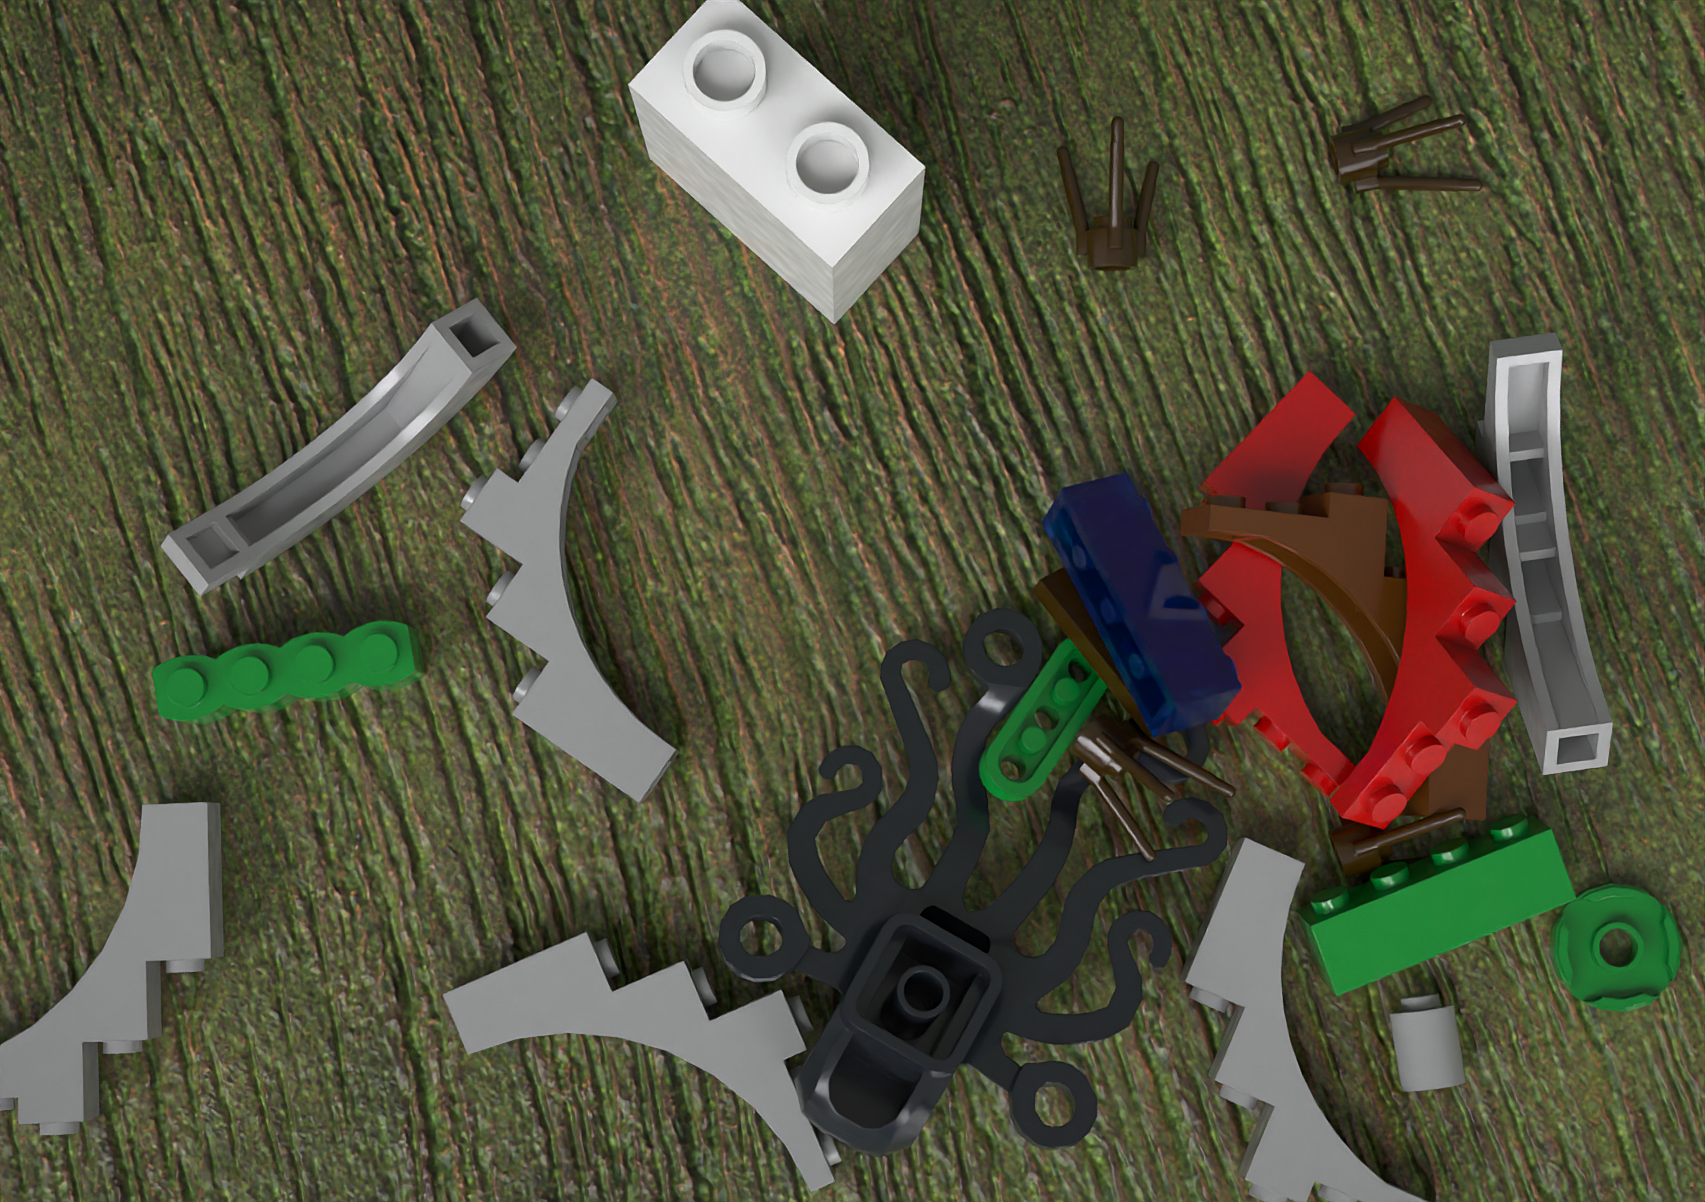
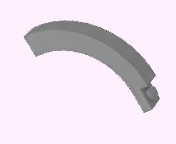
(349, 457)

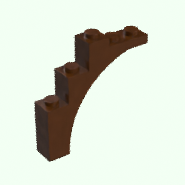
(1339, 551)

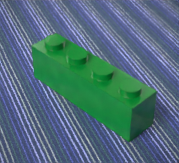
(1435, 902)

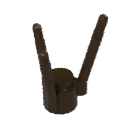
(1362, 151)
(1113, 241)
(1110, 751)
(1363, 846)

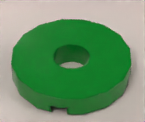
(1653, 950)

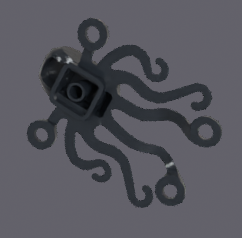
(921, 972)

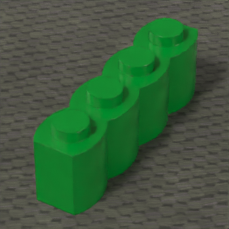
(272, 678)

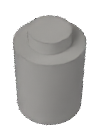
(1427, 1043)

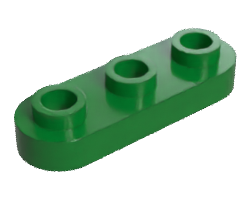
(1028, 745)

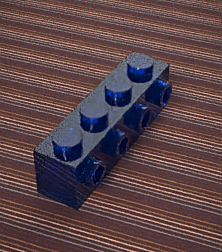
(1141, 604)

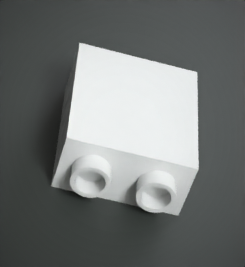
(778, 154)

